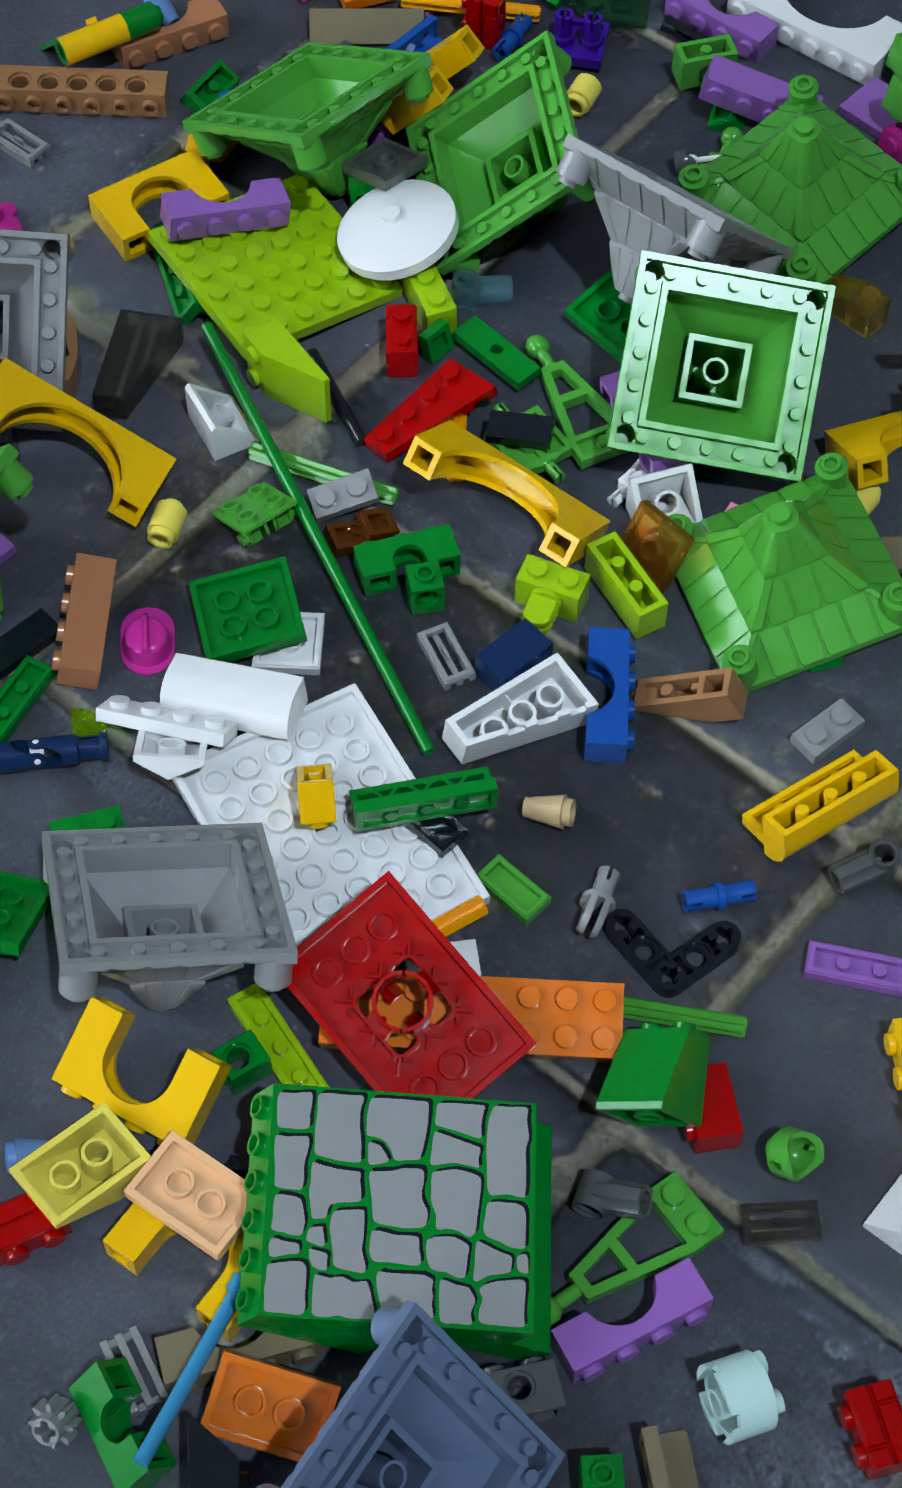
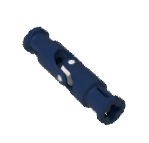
(70, 750)

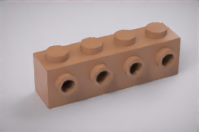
(86, 621)

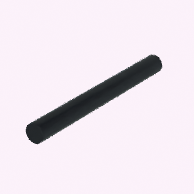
(340, 403)

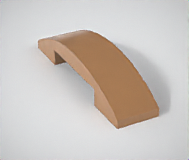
(73, 361)

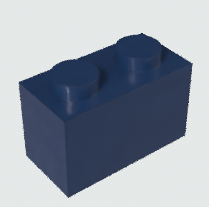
(512, 654)

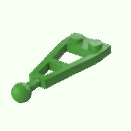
(587, 447)
(684, 1217)

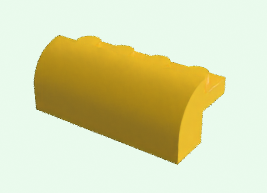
(821, 803)

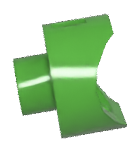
(791, 1156)

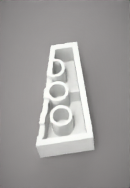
(522, 711)

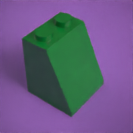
(657, 1077)

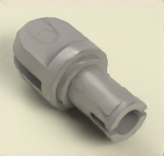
(598, 901)

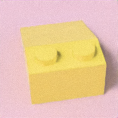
(81, 1167)

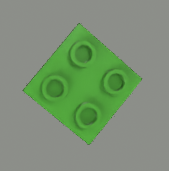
(257, 512)

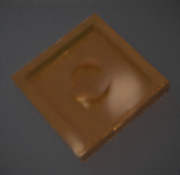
(657, 544)

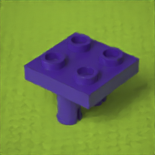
(581, 37)

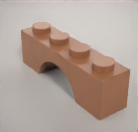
(202, 24)

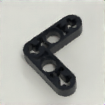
(668, 963)

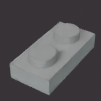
(343, 495)
(827, 731)

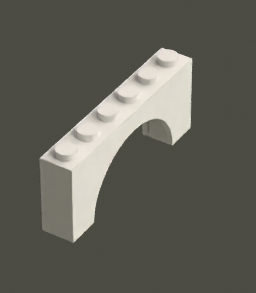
(851, 51)

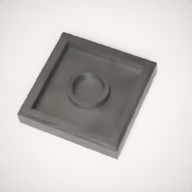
(385, 164)

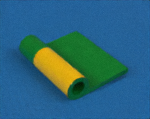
(106, 33)

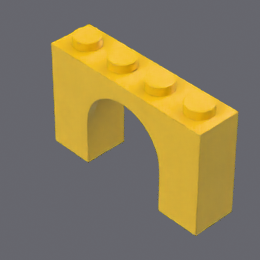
(448, 59)
(117, 205)
(90, 1072)
(141, 1235)

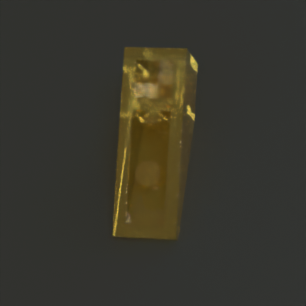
(860, 305)

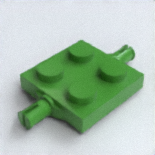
(538, 459)

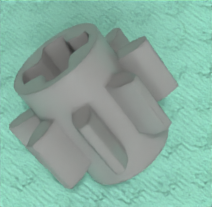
(55, 1421)

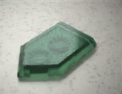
(617, 12)

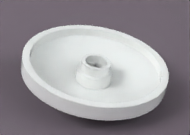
(398, 230)

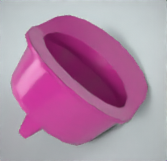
(147, 641)

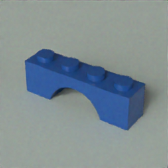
(607, 728)

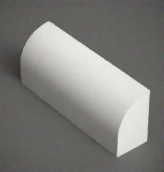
(253, 697)

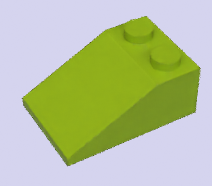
(286, 371)

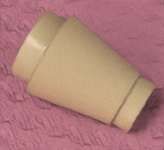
(550, 810)

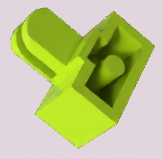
(550, 592)

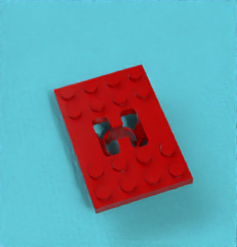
(359, 954)

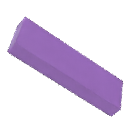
(853, 968)

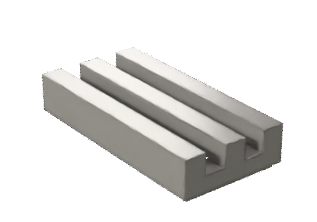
(17, 148)
(455, 677)
(120, 1341)

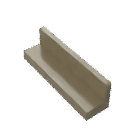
(362, 24)
(667, 1459)

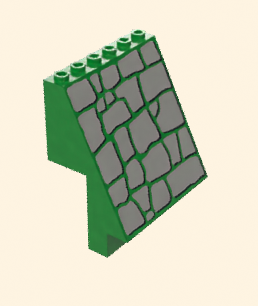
(394, 1203)

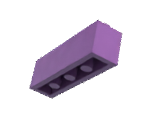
(742, 89)

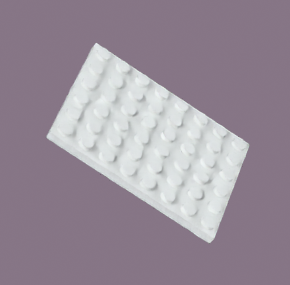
(328, 866)

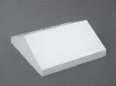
(168, 754)

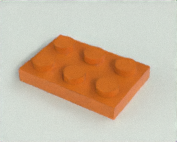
(267, 1405)

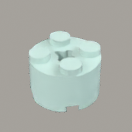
(739, 1396)

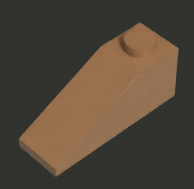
(697, 696)

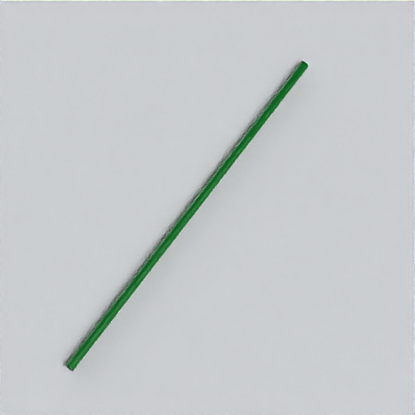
(319, 542)

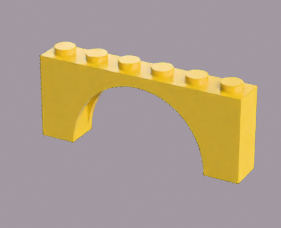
(867, 447)
(458, 454)
(134, 463)

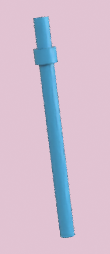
(189, 1375)

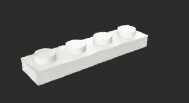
(165, 721)

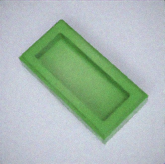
(513, 889)

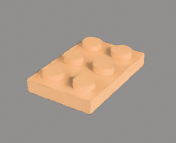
(191, 1195)

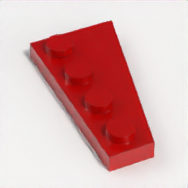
(436, 401)

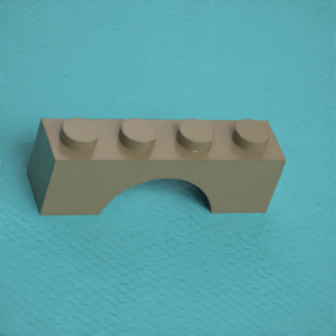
(177, 1348)

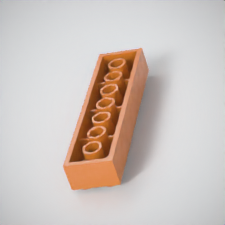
(562, 1016)

